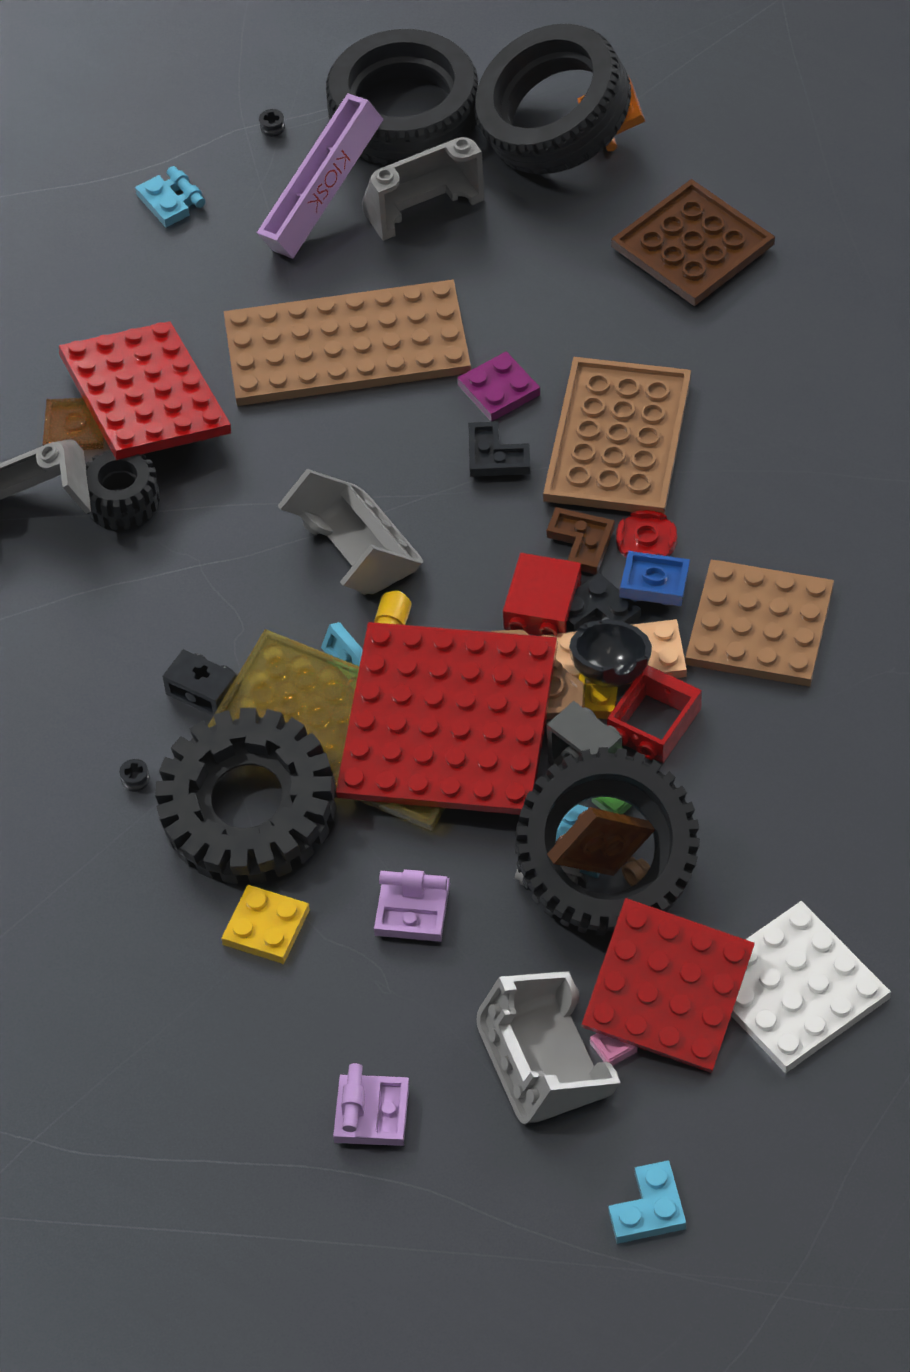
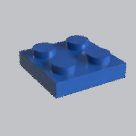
(654, 578)

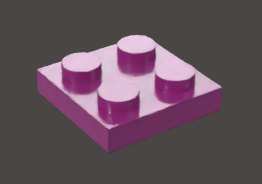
(498, 386)

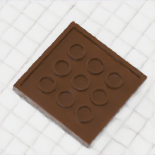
(693, 242)

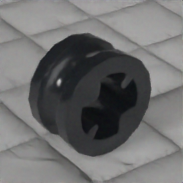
(273, 129)
(142, 779)

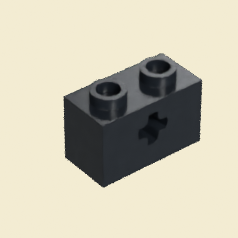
(198, 681)

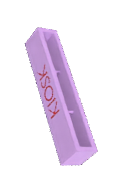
(320, 175)

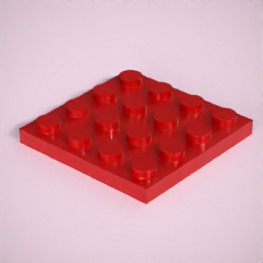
(668, 985)

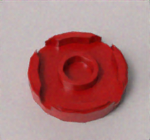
(646, 533)

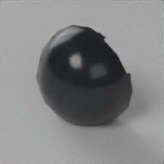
(610, 652)

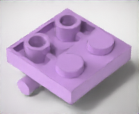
(412, 905)
(371, 1109)

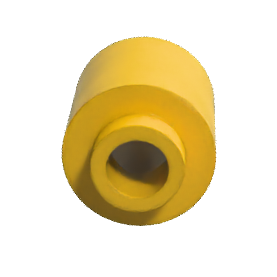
(393, 608)

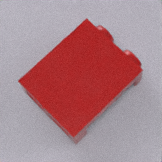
(541, 594)

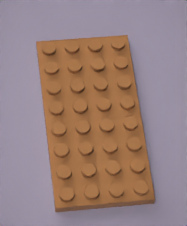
(346, 342)

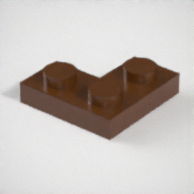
(587, 534)

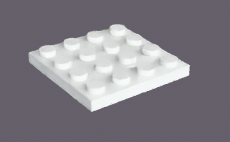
(802, 988)

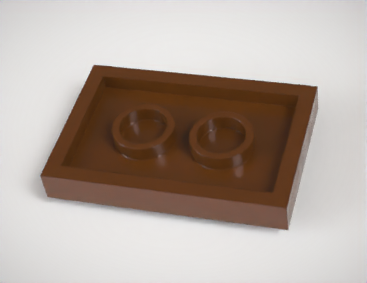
(600, 841)

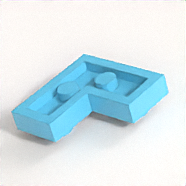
(657, 1210)

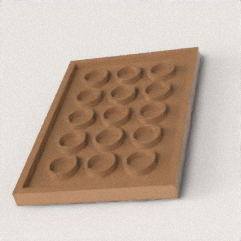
(617, 435)

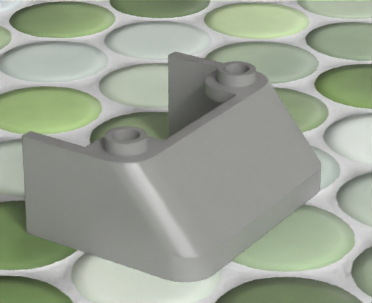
(45, 463)
(356, 528)

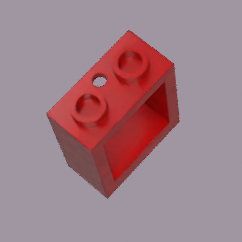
(666, 690)

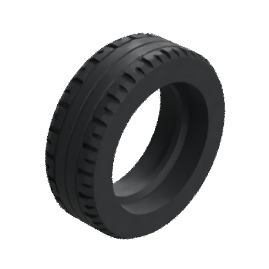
(408, 56)
(577, 134)

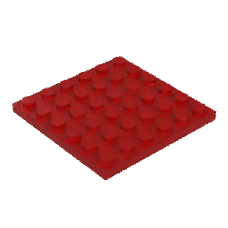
(447, 718)

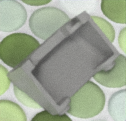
(443, 169)
(539, 1048)

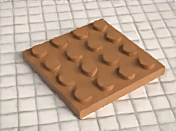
(760, 622)

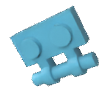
(164, 202)

